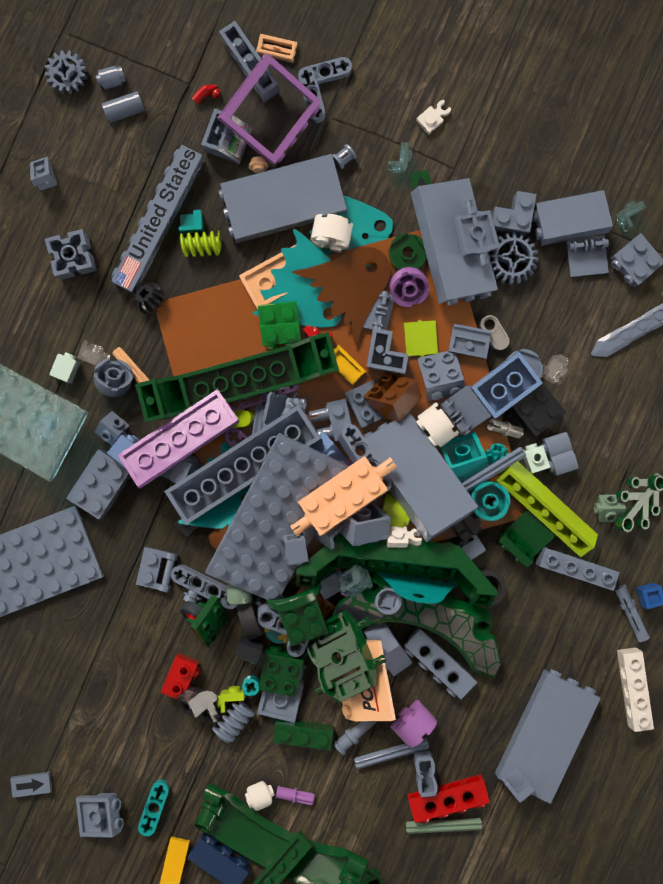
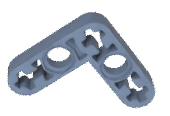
(315, 78)

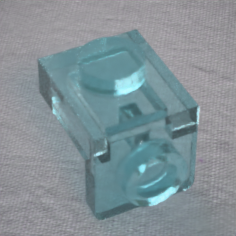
(404, 157)
(624, 215)

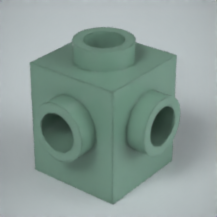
(609, 508)

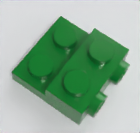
(279, 324)

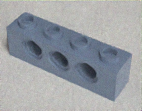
(247, 58)
(577, 568)
(464, 680)

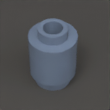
(110, 77)

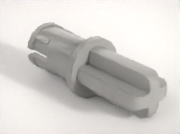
(505, 428)

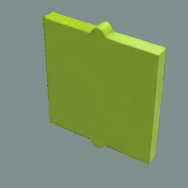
(420, 338)

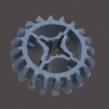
(520, 258)

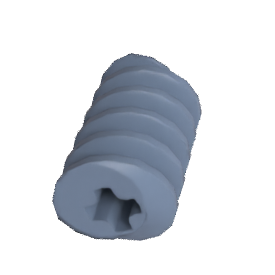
(234, 722)

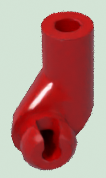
(206, 90)

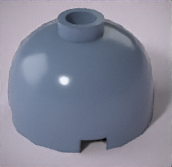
(113, 377)

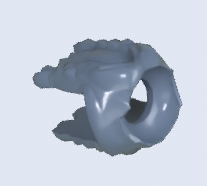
(276, 404)

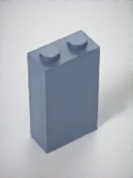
(572, 218)

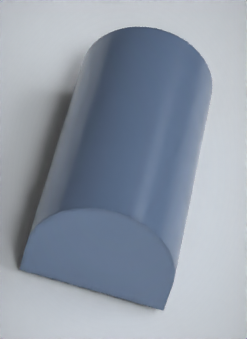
(123, 107)

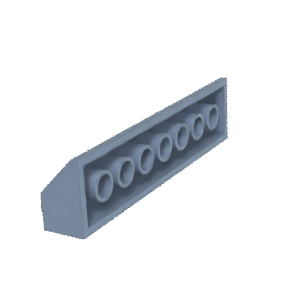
(236, 466)

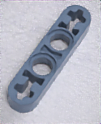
(207, 582)

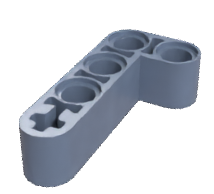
(363, 445)

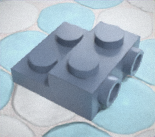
(636, 260)
(99, 815)

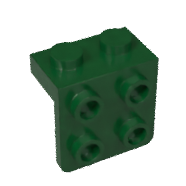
(525, 538)
(280, 672)

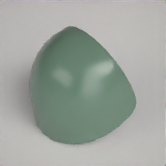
(237, 595)

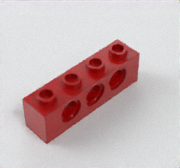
(455, 790)

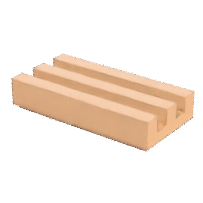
(278, 56)

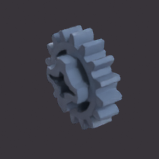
(57, 70)

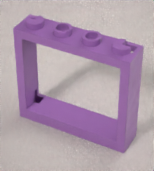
(242, 92)

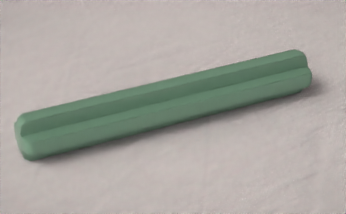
(444, 825)

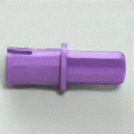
(295, 795)

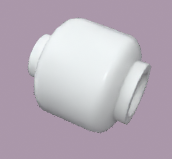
(259, 795)

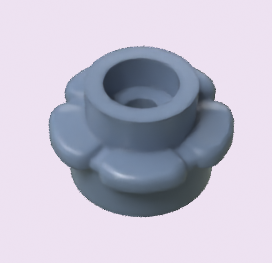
(192, 597)

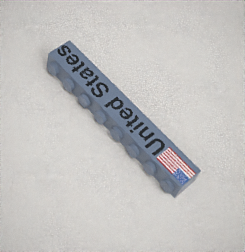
(158, 219)

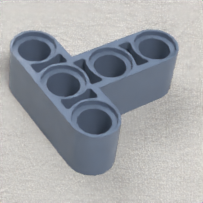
(273, 623)

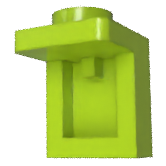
(232, 694)

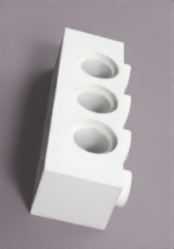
(635, 689)

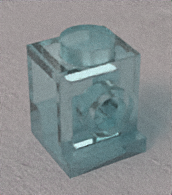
(354, 581)

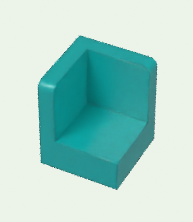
(192, 223)

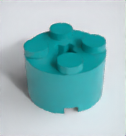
(499, 504)

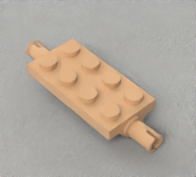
(343, 496)

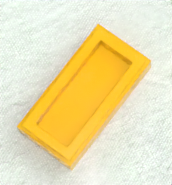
(348, 366)

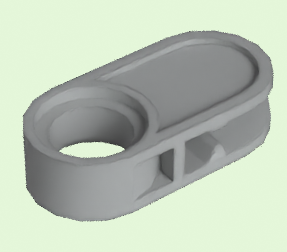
(499, 339)

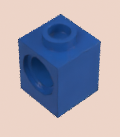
(650, 595)

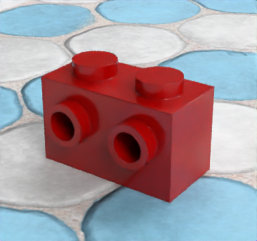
(180, 676)

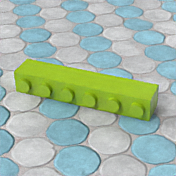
(548, 508)

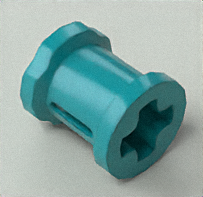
(254, 690)

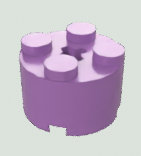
(414, 724)

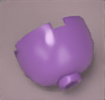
(409, 286)

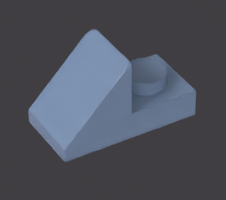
(42, 174)

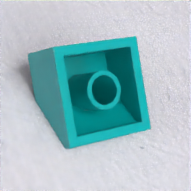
(465, 456)

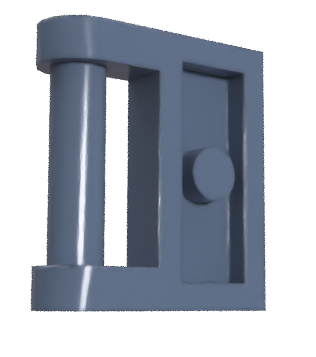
(150, 569)

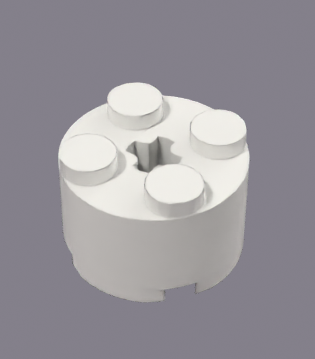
(331, 232)
(437, 425)

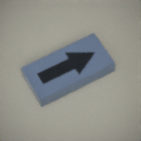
(31, 784)

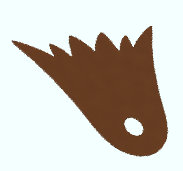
(351, 284)

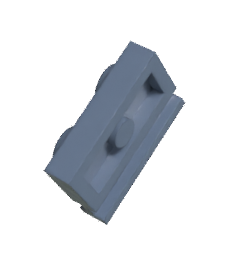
(469, 341)

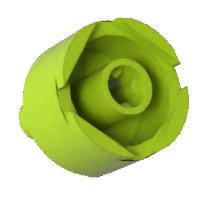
(395, 511)

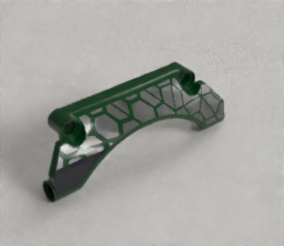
(454, 620)

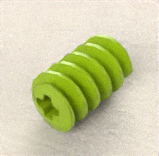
(200, 244)

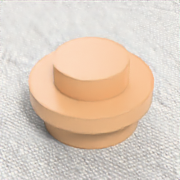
(258, 165)

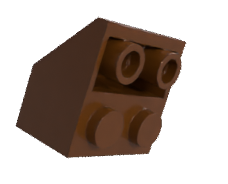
(393, 396)

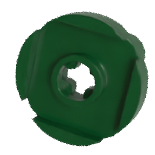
(409, 242)

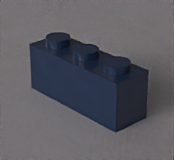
(219, 860)

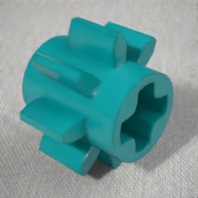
(496, 452)

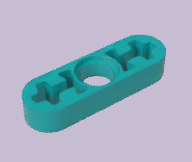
(154, 822)

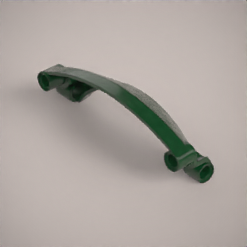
(261, 841)

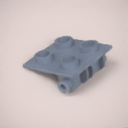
(588, 256)
(380, 312)
(363, 410)
(465, 410)

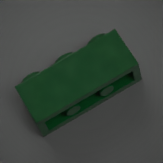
(303, 734)

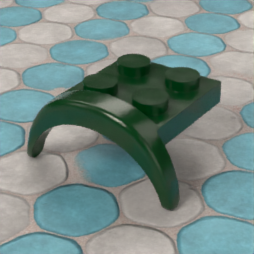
(301, 615)

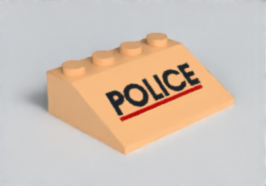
(375, 702)

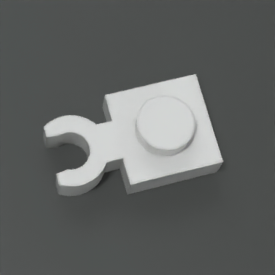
(431, 118)
(401, 537)

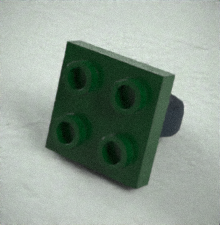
(205, 619)

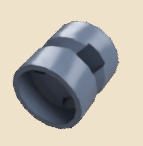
(387, 601)

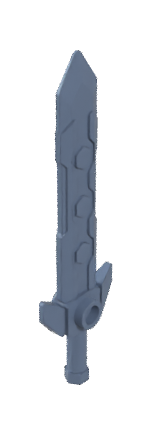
(623, 336)

